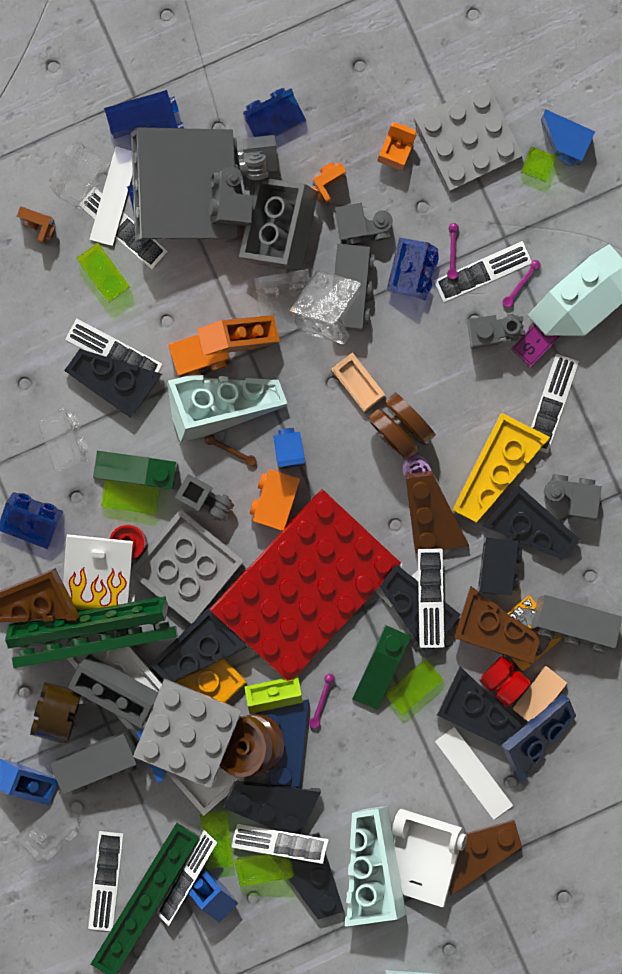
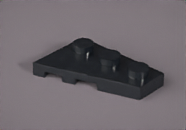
(403, 594)
(198, 647)
(476, 710)
(272, 806)
(317, 885)

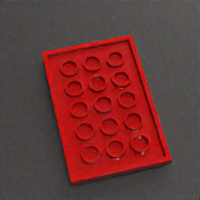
(305, 585)

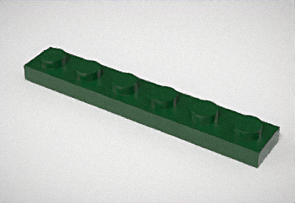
(90, 622)
(83, 647)
(145, 899)

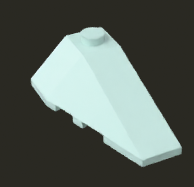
(214, 404)

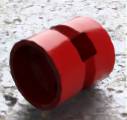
(134, 534)
(504, 681)

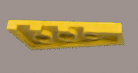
(500, 461)

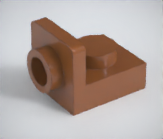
(34, 219)

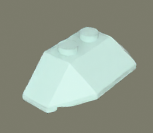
(582, 297)

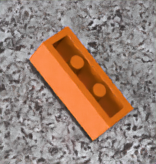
(238, 334)

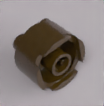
(55, 713)

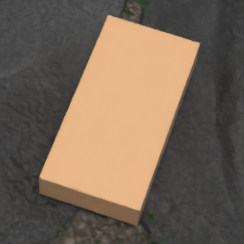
(358, 382)
(539, 694)

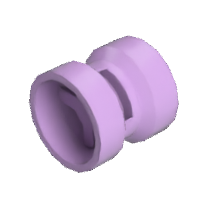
(415, 465)

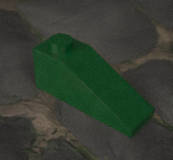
(135, 469)
(381, 667)

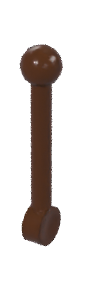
(250, 460)

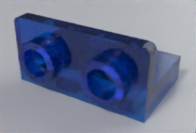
(274, 115)
(413, 268)
(30, 519)

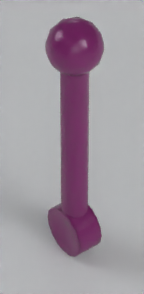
(534, 266)
(452, 272)
(314, 721)

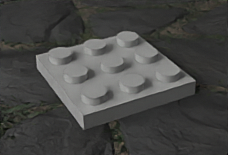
(468, 137)
(186, 566)
(187, 733)

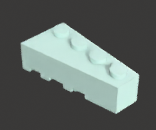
(373, 870)

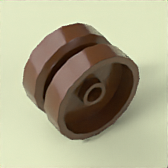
(397, 430)
(253, 747)

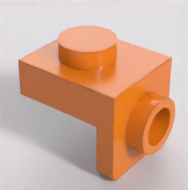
(397, 146)
(329, 175)

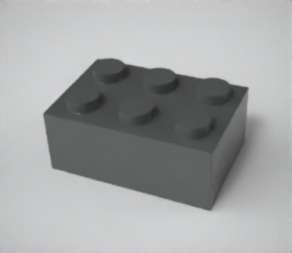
(279, 224)

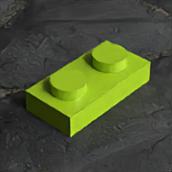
(273, 694)

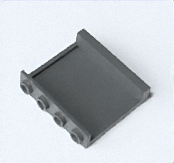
(173, 182)

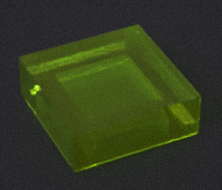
(538, 164)

